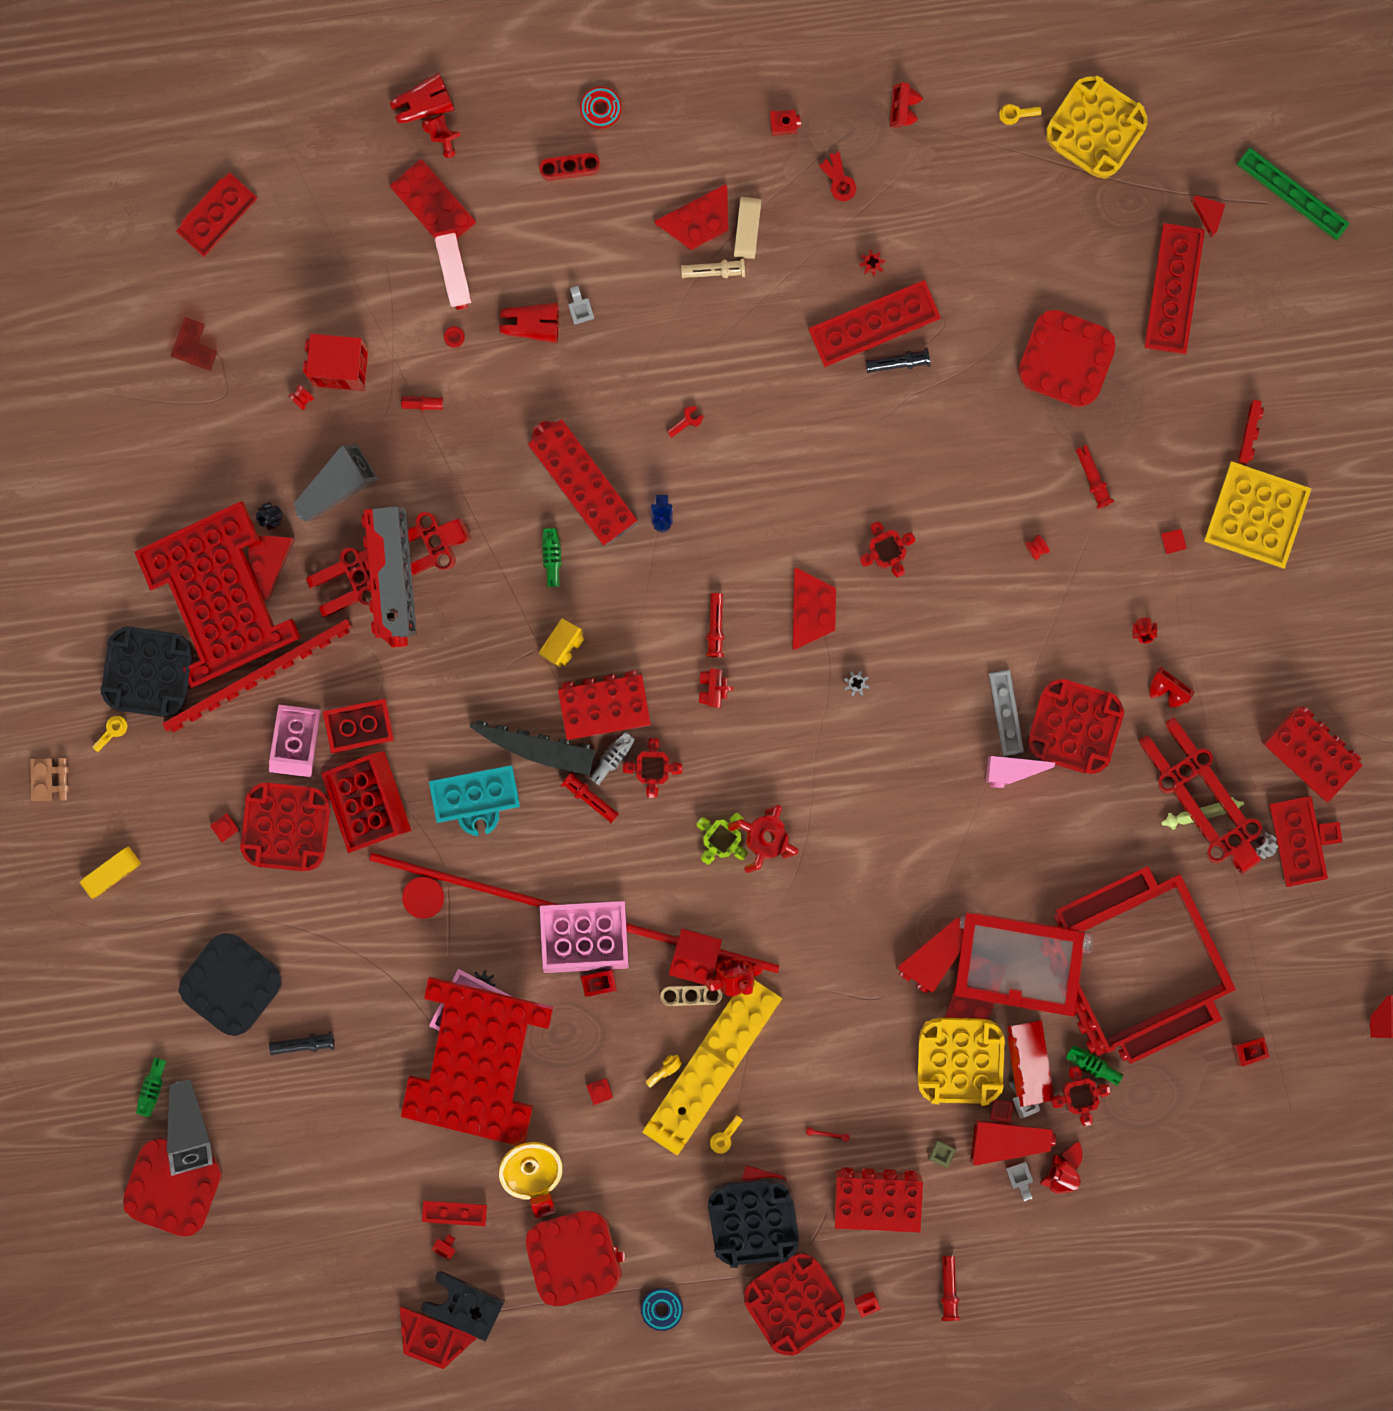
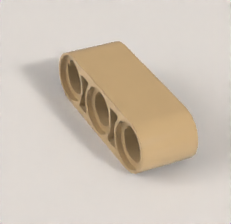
(747, 227)
(682, 1001)

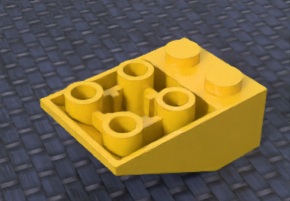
(561, 643)

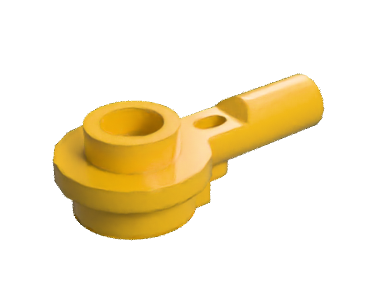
(1010, 113)
(116, 727)
(671, 1065)
(721, 1141)

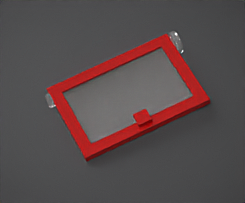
(1021, 963)

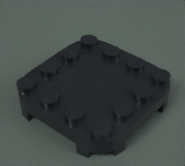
(146, 671)
(230, 984)
(753, 1221)

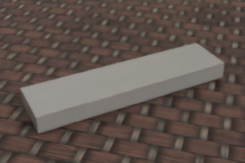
(1006, 713)

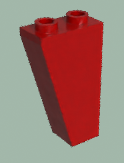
(933, 958)

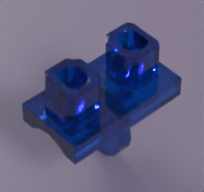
(661, 514)

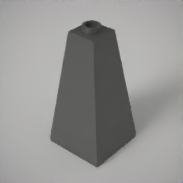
(337, 481)
(187, 1137)

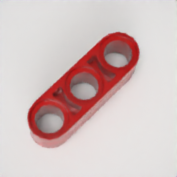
(559, 163)

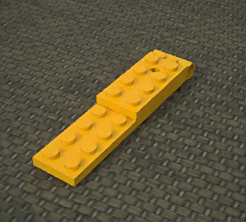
(711, 1067)

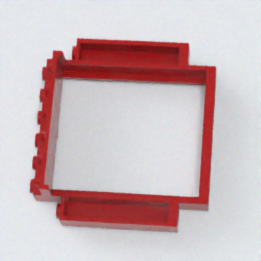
(1165, 1026)

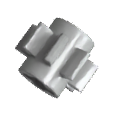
(862, 685)
(1265, 845)

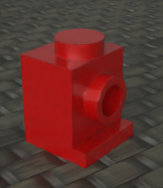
(779, 128)

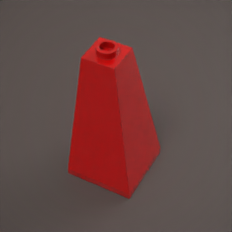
(1007, 1141)

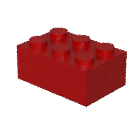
(359, 726)

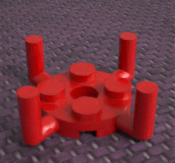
(756, 841)

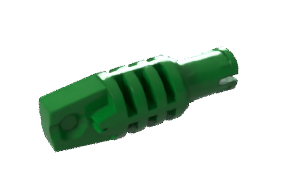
(551, 556)
(1093, 1065)
(151, 1088)

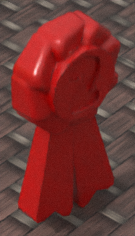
(842, 187)

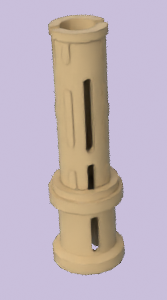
(687, 270)

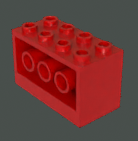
(336, 362)

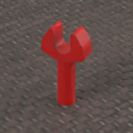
(685, 422)

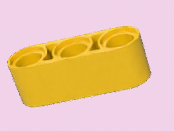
(110, 872)

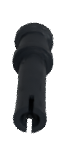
(909, 360)
(311, 1043)

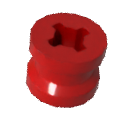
(301, 397)
(1037, 547)

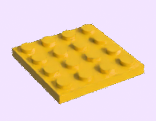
(1257, 515)

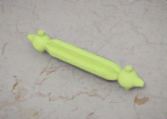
(1209, 811)

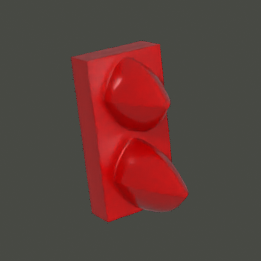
(901, 98)
(1165, 681)

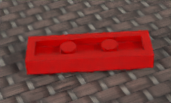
(1251, 432)
(454, 1213)

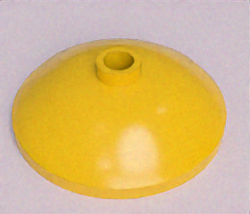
(531, 1179)

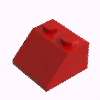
(695, 956)

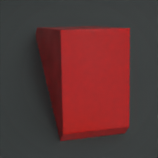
(1209, 213)
(599, 983)
(1250, 1051)

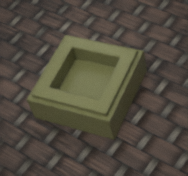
(942, 1153)

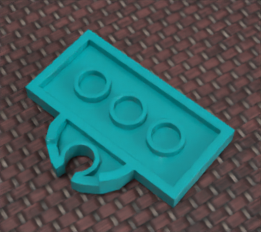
(475, 798)

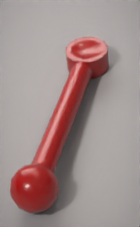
(810, 1131)

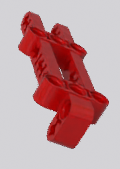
(450, 535)
(1243, 855)

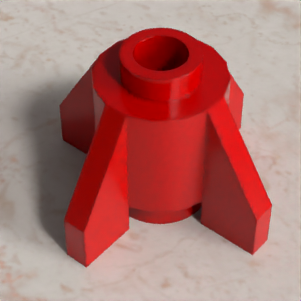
(1061, 1177)

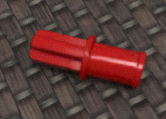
(422, 403)

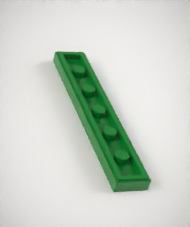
(1293, 194)

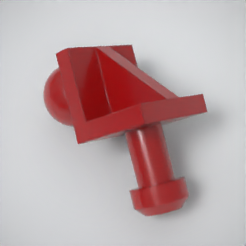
(440, 133)

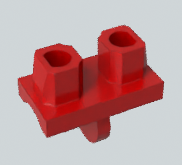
(717, 688)

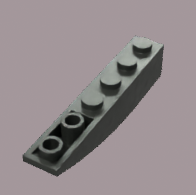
(540, 748)

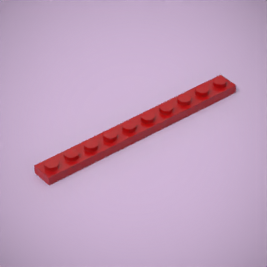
(250, 681)

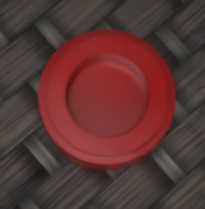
(454, 337)

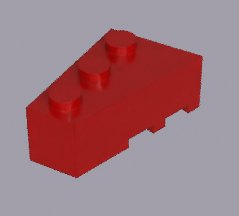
(267, 560)

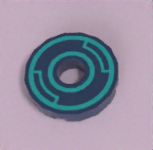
(657, 1321)

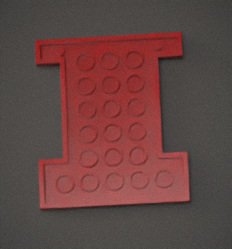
(216, 592)
(476, 1063)

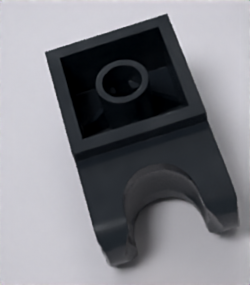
(458, 1307)

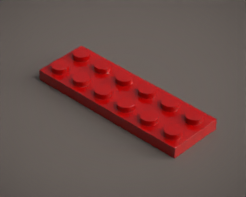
(1174, 289)
(874, 323)

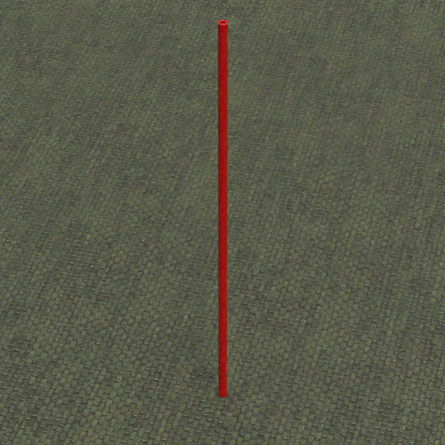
(539, 902)

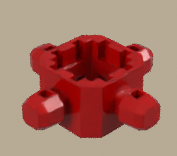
(877, 530)
(674, 768)
(734, 976)
(1102, 1090)

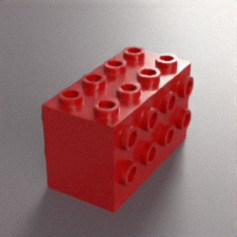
(604, 705)
(1313, 753)
(878, 1200)

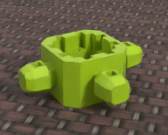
(708, 856)

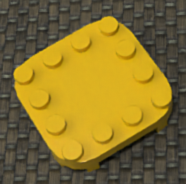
(1096, 127)
(960, 1061)

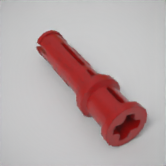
(1098, 486)
(715, 636)
(581, 791)
(949, 1299)

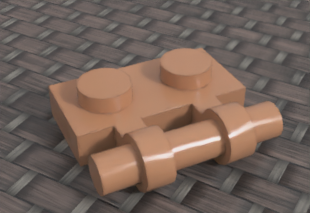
(42, 779)

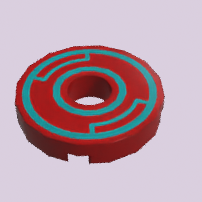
(600, 95)

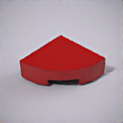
(1074, 1154)

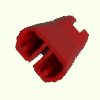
(423, 100)
(533, 322)

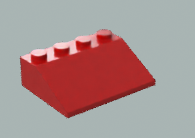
(366, 801)

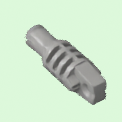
(612, 757)

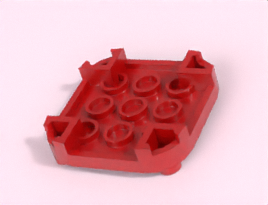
(1067, 358)
(1075, 726)
(285, 827)
(166, 1201)
(573, 1258)
(794, 1304)

